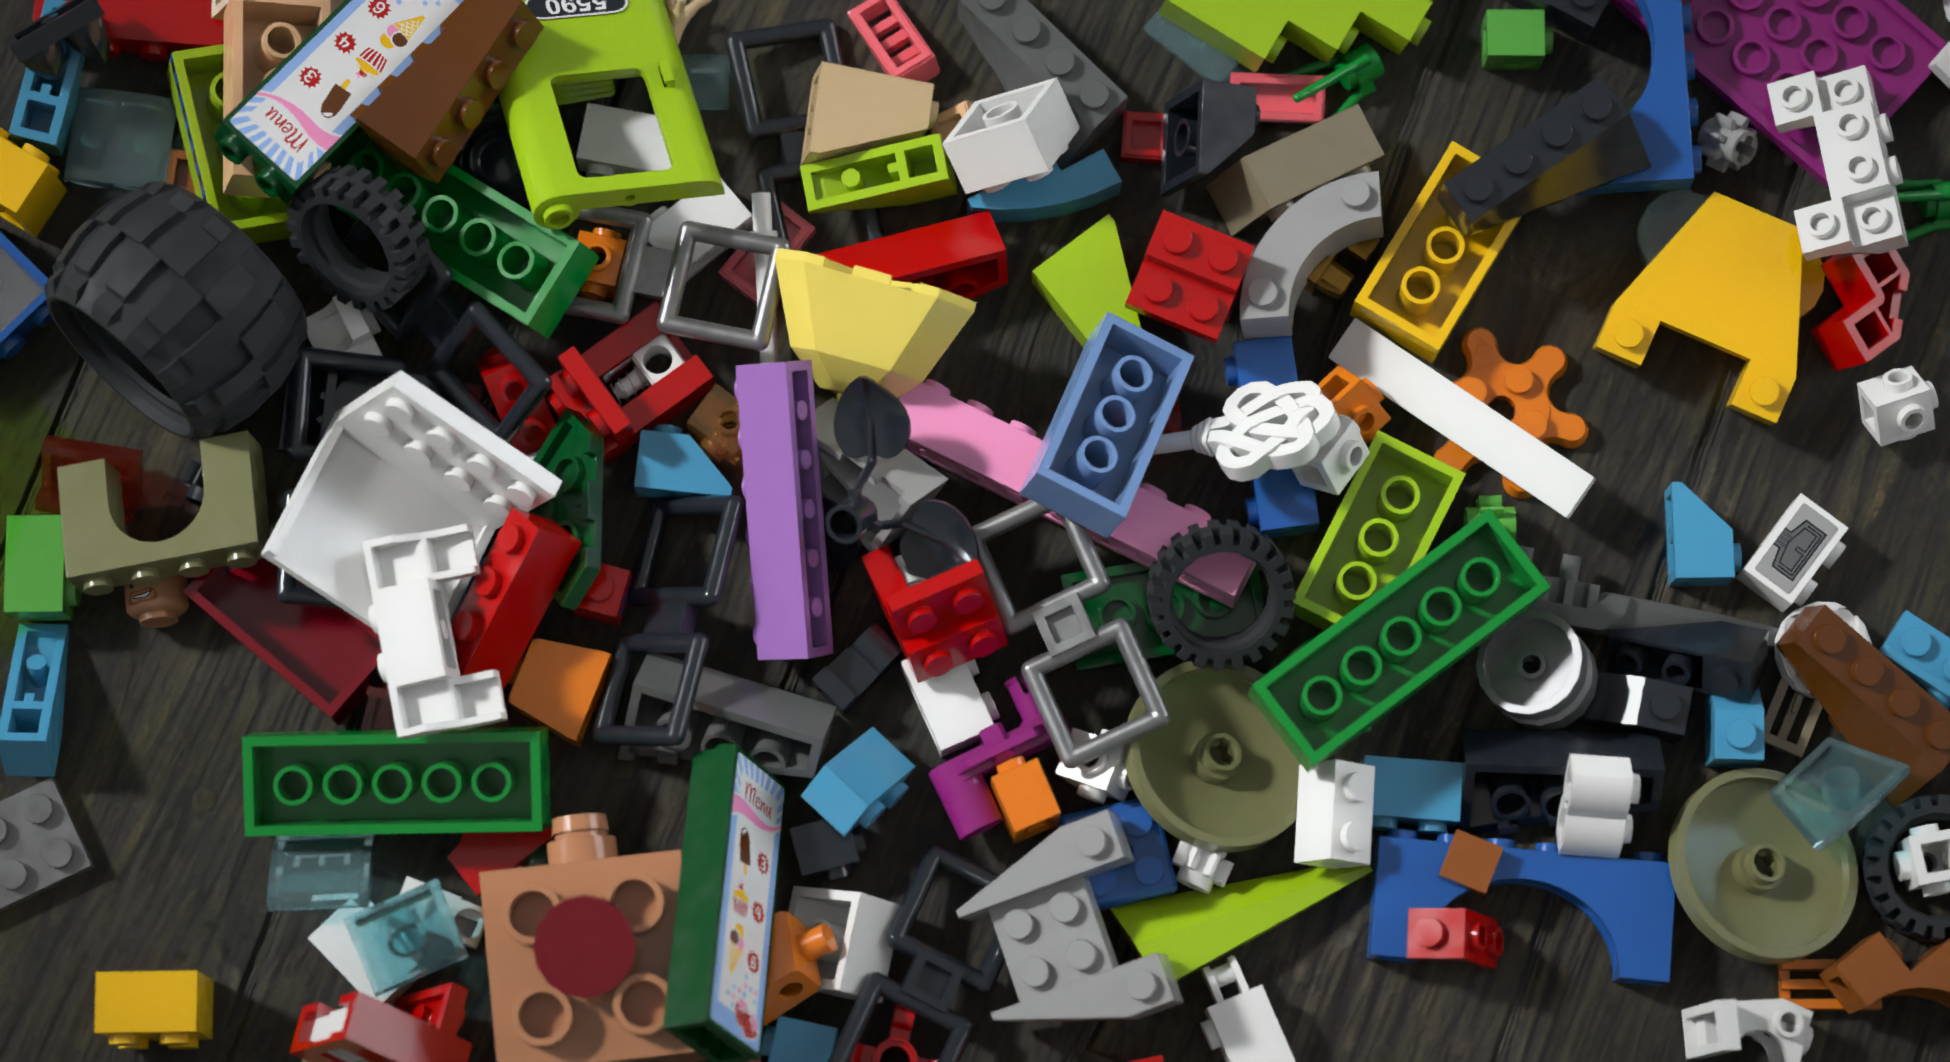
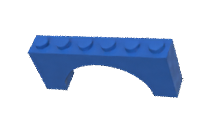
(1664, 110)
(1621, 896)

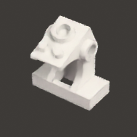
(1719, 1025)

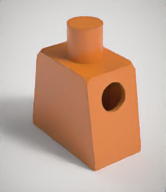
(559, 687)
(794, 963)

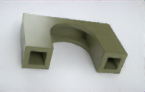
(226, 531)

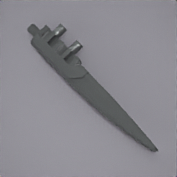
(1600, 612)

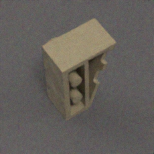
(1289, 169)

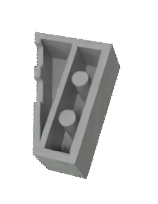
(893, 486)

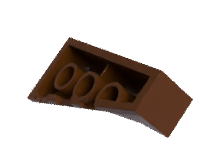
(449, 86)
(1868, 697)

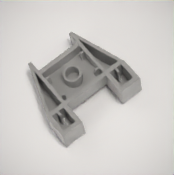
(1058, 937)

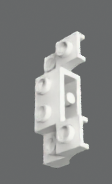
(1859, 172)
(417, 632)

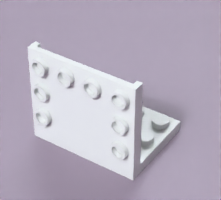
(395, 468)

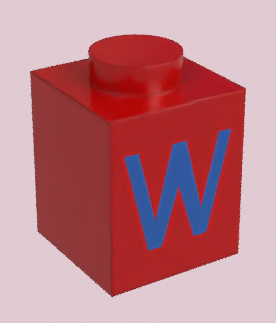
(607, 596)

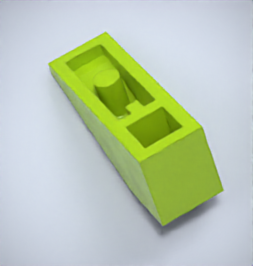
(880, 177)

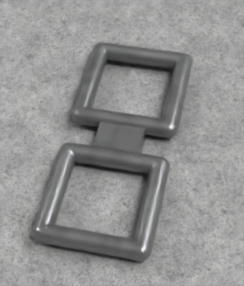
(663, 277)
(1069, 637)

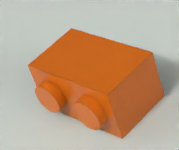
(1024, 798)

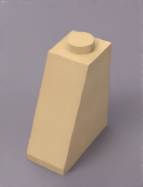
(863, 111)

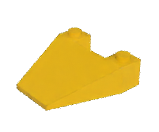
(1726, 283)

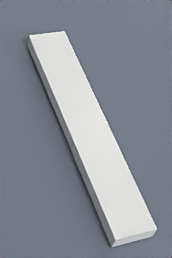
(1462, 418)

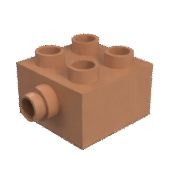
(538, 1020)

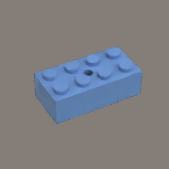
(1107, 425)

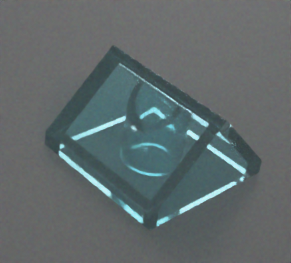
(1835, 789)
(406, 937)

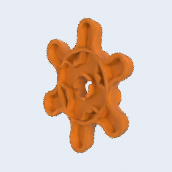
(1524, 388)

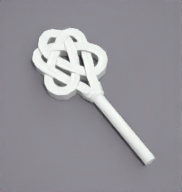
(1261, 429)

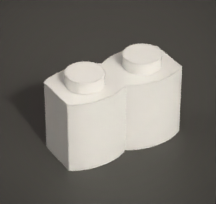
(1596, 806)

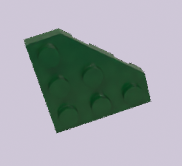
(576, 457)

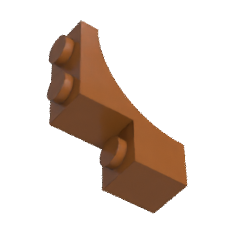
(1877, 971)

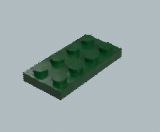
(1129, 601)

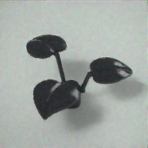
(876, 424)

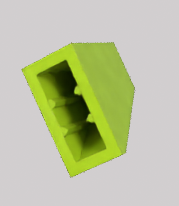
(1087, 280)

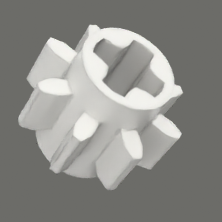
(1201, 867)

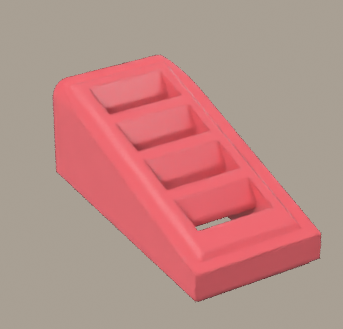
(912, 63)

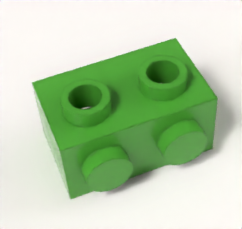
(36, 570)

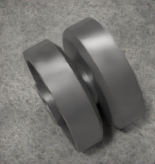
(1538, 671)

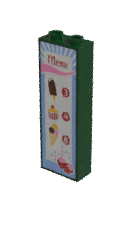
(304, 106)
(725, 906)

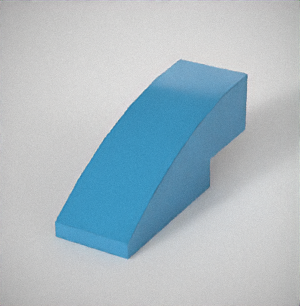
(1054, 195)

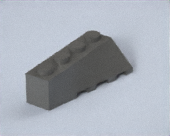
(1030, 50)
(769, 724)

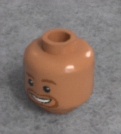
(157, 604)

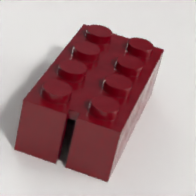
(312, 648)

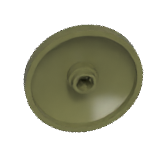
(1218, 766)
(1754, 876)

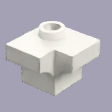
(344, 329)

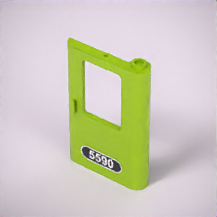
(595, 44)

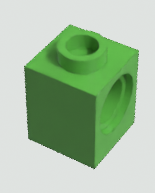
(1515, 39)

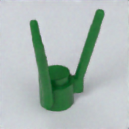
(1353, 70)
(1933, 202)

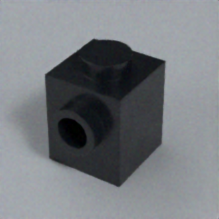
(826, 852)

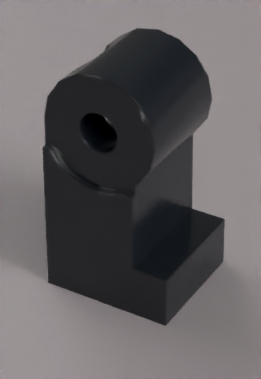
(858, 669)

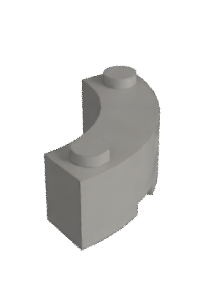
(1298, 241)

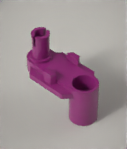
(962, 779)

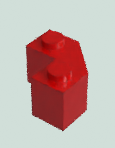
(1871, 298)

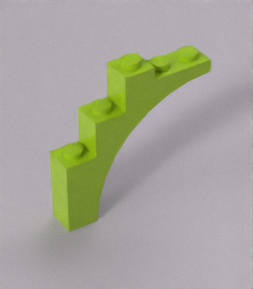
(1259, 28)

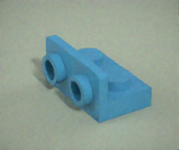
(1921, 655)

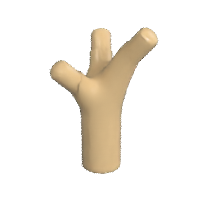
(681, 14)

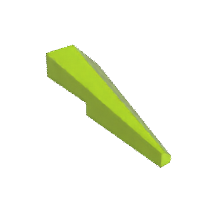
(1203, 927)

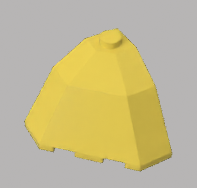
(865, 322)

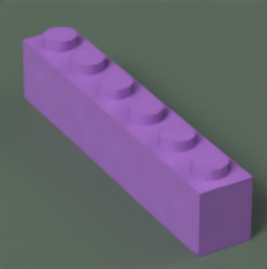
(784, 510)

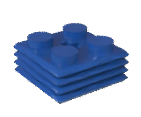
(1152, 869)

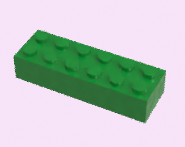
(486, 239)
(1398, 640)
(396, 785)

